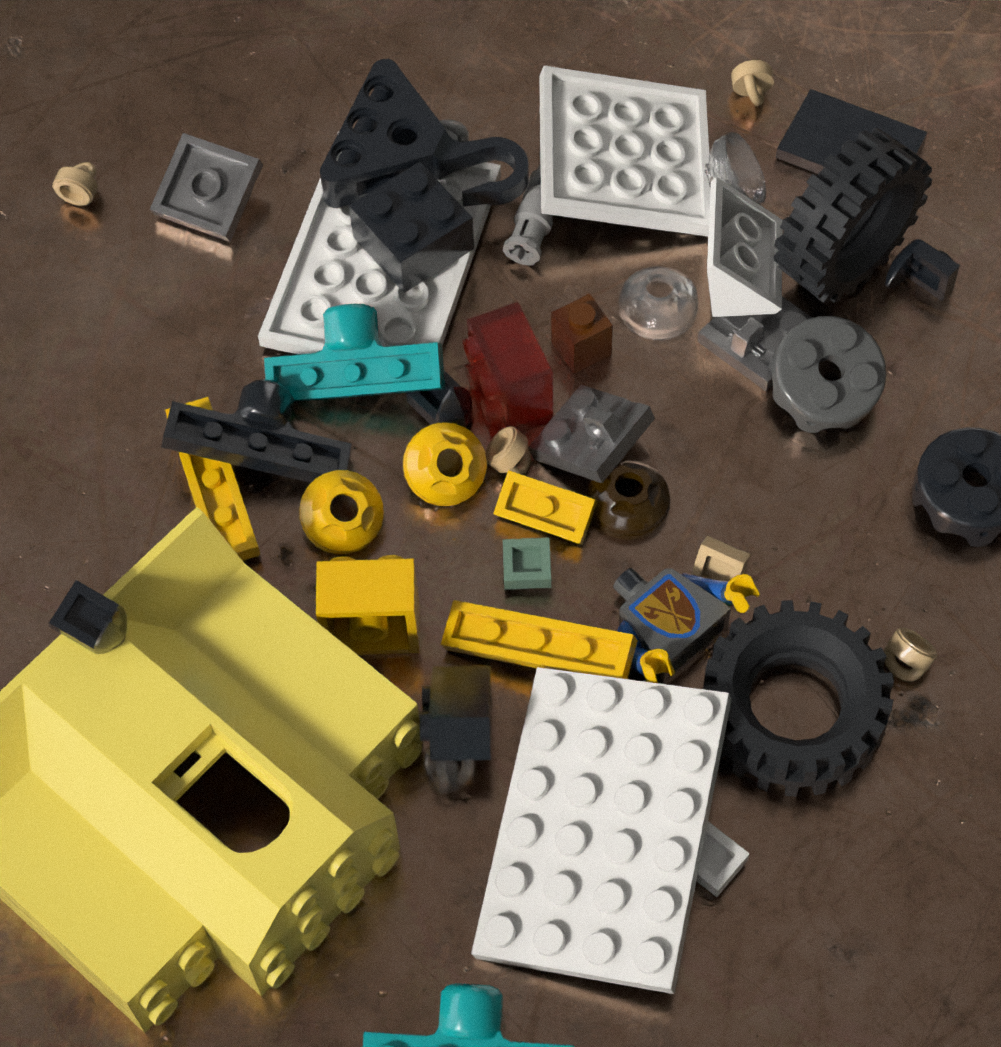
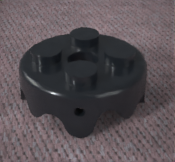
(946, 495)

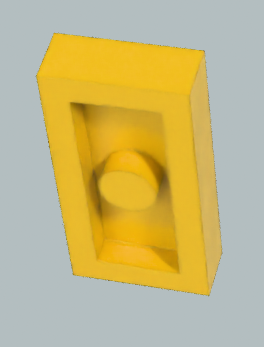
(545, 507)

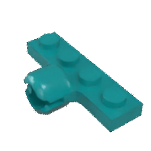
(356, 362)
(467, 1018)

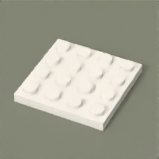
(624, 151)

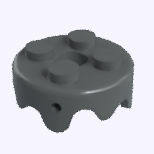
(810, 397)

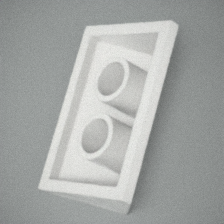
(741, 254)

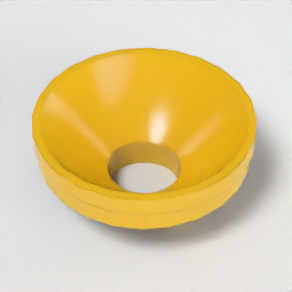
(422, 470)
(327, 531)

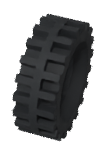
(852, 215)
(813, 643)

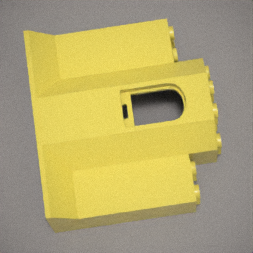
(90, 790)

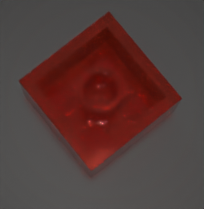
(509, 369)

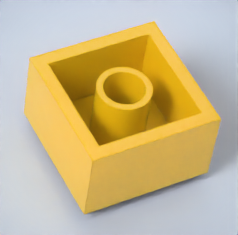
(370, 604)

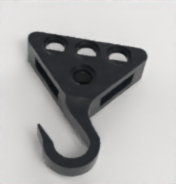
(398, 132)

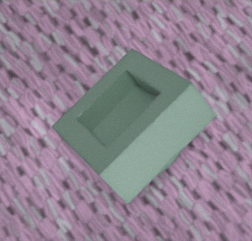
(527, 563)

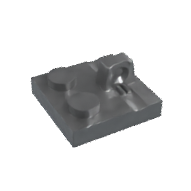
(206, 187)
(751, 340)
(591, 433)

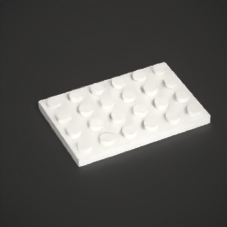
(334, 270)
(603, 829)

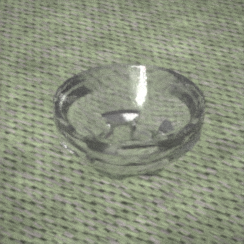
(736, 165)
(656, 316)

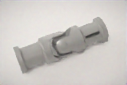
(530, 225)

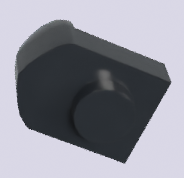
(926, 267)
(443, 405)
(90, 619)

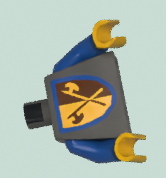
(676, 617)

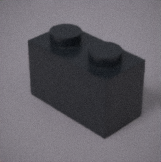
(457, 713)

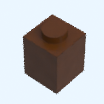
(581, 333)

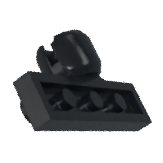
(255, 435)

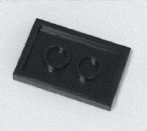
(828, 122)

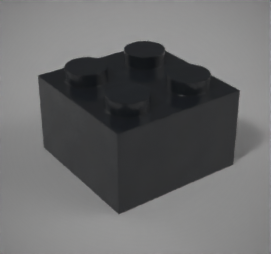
(412, 227)

